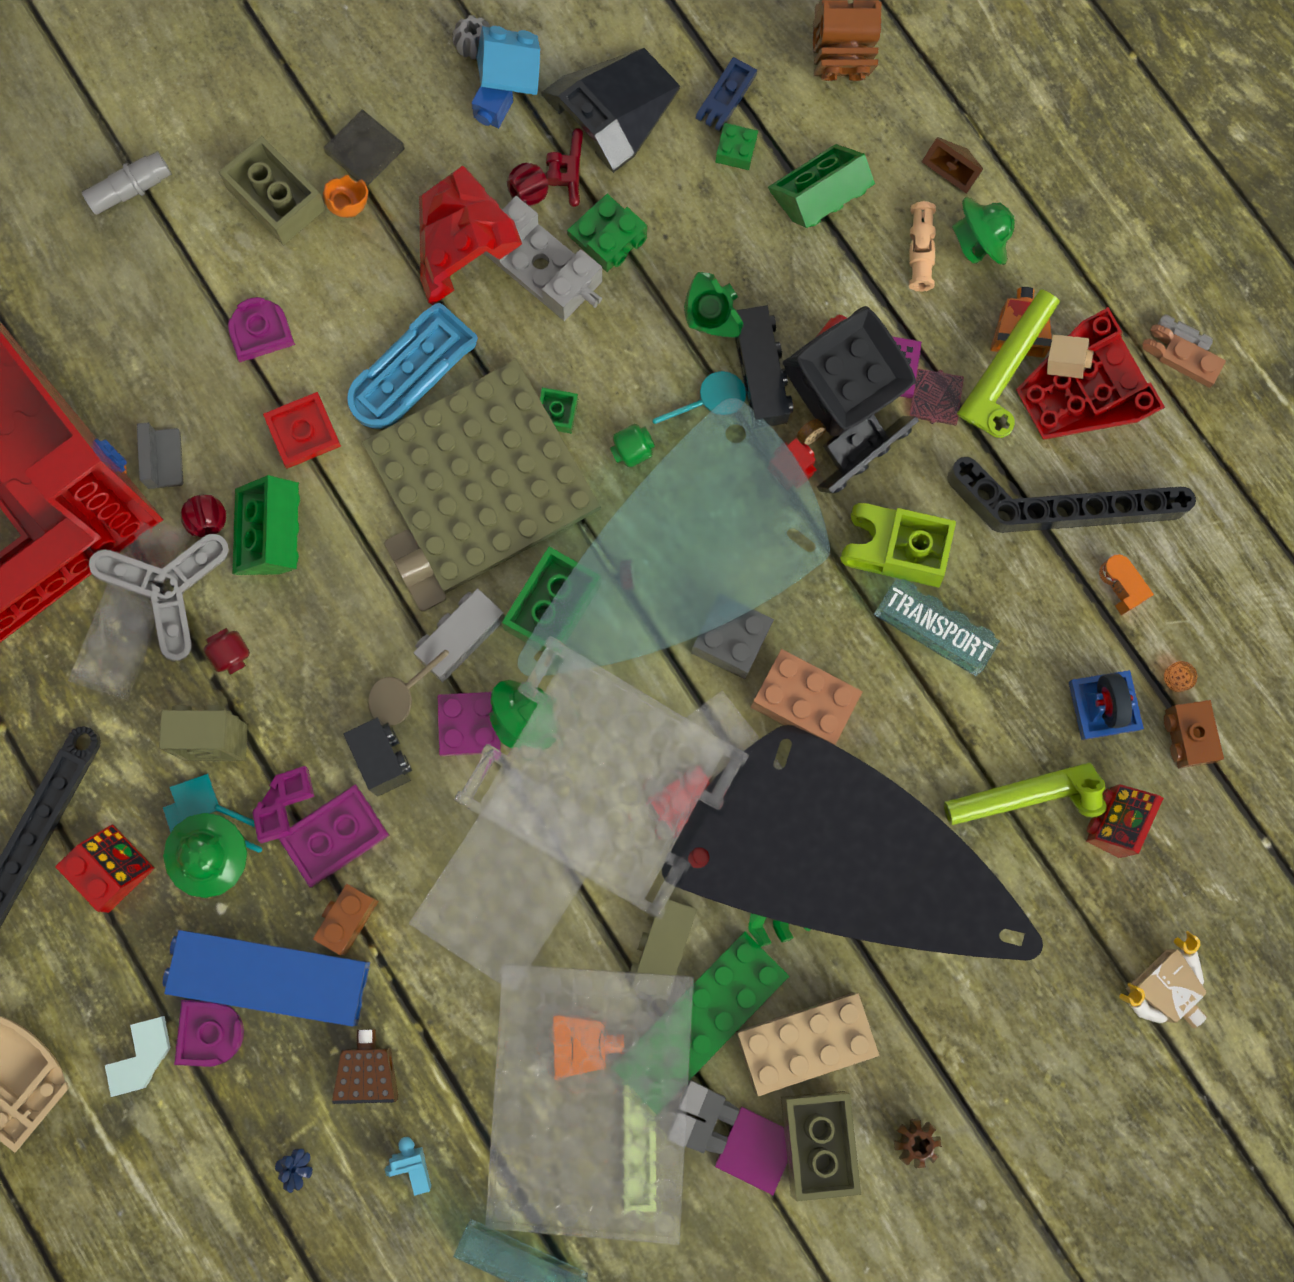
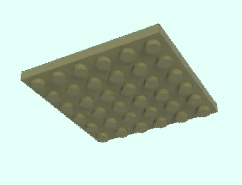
(481, 476)

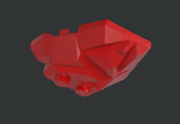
(456, 228)

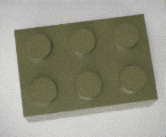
(272, 190)
(203, 734)
(820, 1146)

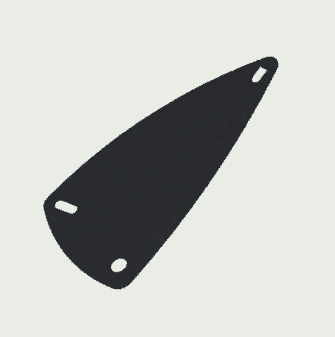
(846, 856)

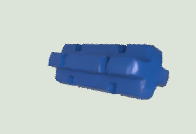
(112, 453)

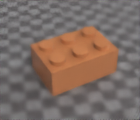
(806, 697)

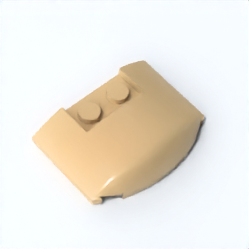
(28, 1083)

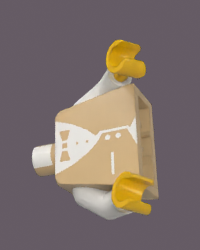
(1170, 986)

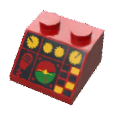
(1125, 821)
(105, 868)

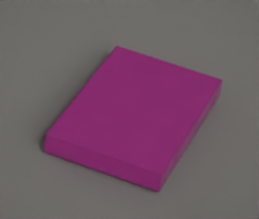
(333, 836)

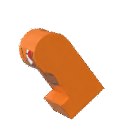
(1125, 582)

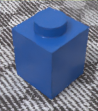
(491, 106)

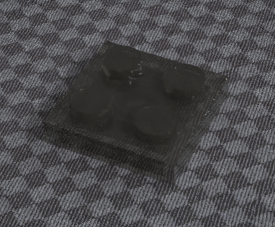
(364, 147)

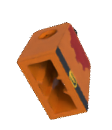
(1010, 316)

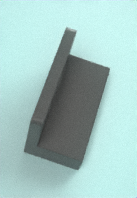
(159, 456)

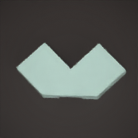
(150, 1046)

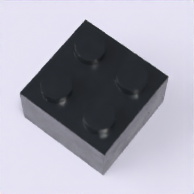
(377, 757)

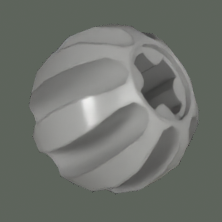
(467, 35)

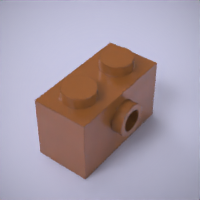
(1193, 734)
(345, 919)

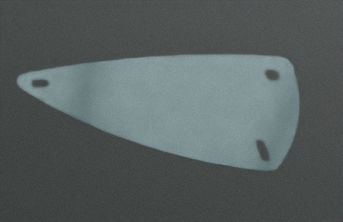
(689, 546)

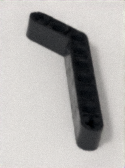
(1073, 504)

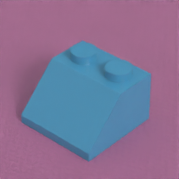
(508, 60)

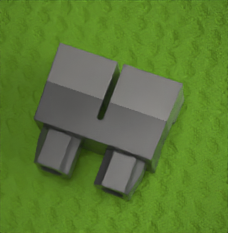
(709, 1106)

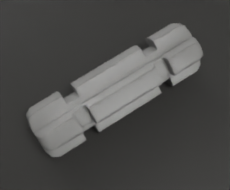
(1186, 332)

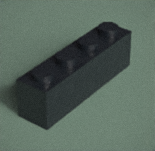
(761, 366)

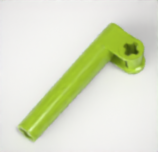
(981, 405)
(1078, 783)

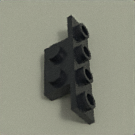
(859, 446)

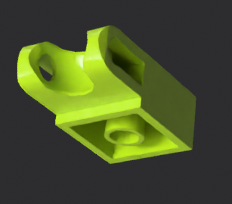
(894, 543)

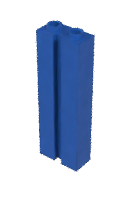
(266, 978)

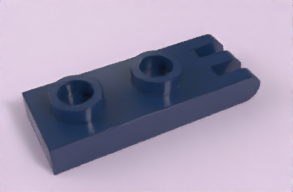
(727, 93)

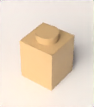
(1069, 356)

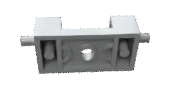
(565, 280)

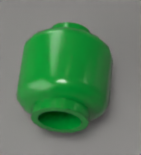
(632, 445)

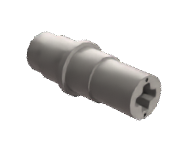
(127, 182)

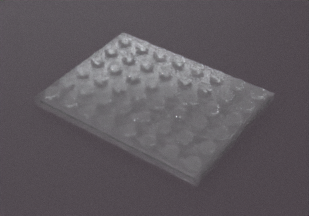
(590, 1103)

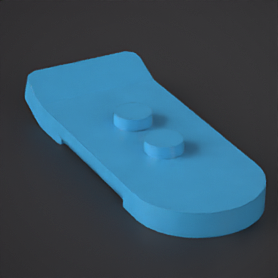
(410, 368)

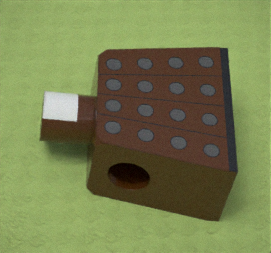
(365, 1073)

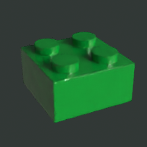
(736, 146)
(560, 407)

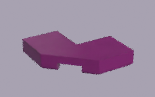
(285, 789)

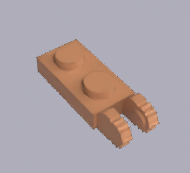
(1184, 356)

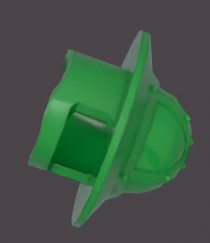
(985, 230)
(510, 711)
(205, 855)

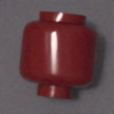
(226, 651)

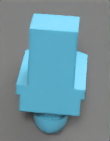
(410, 1161)

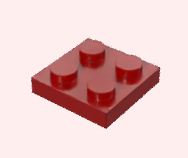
(302, 430)

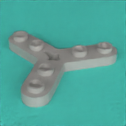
(167, 608)

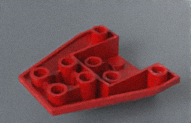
(1106, 397)

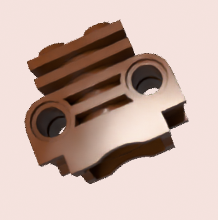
(846, 38)

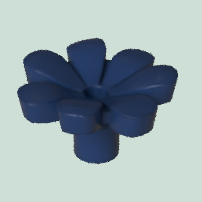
(292, 1169)

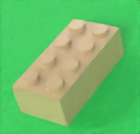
(807, 1044)

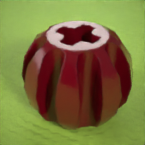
(528, 183)
(203, 515)

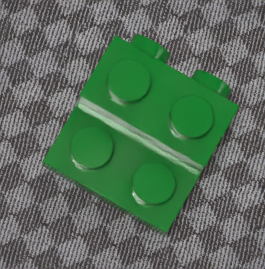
(608, 232)

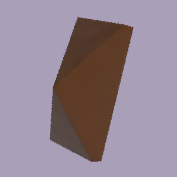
(953, 163)

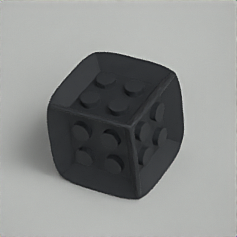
(850, 371)

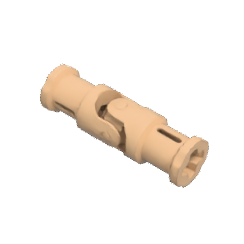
(922, 236)

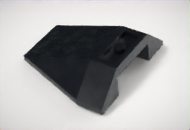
(616, 102)

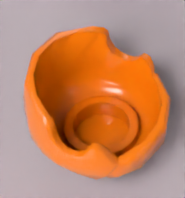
(345, 196)

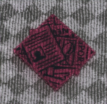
(936, 397)

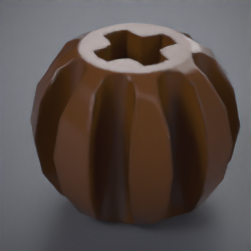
(927, 1144)

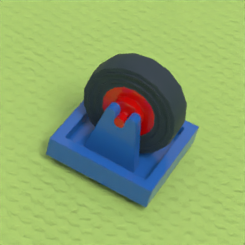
(1105, 705)

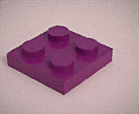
(465, 724)

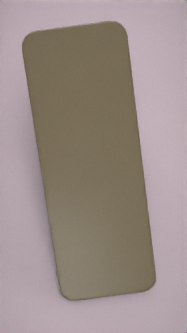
(415, 570)

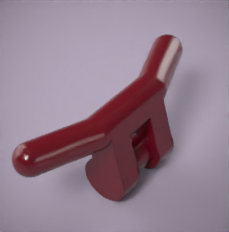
(572, 163)

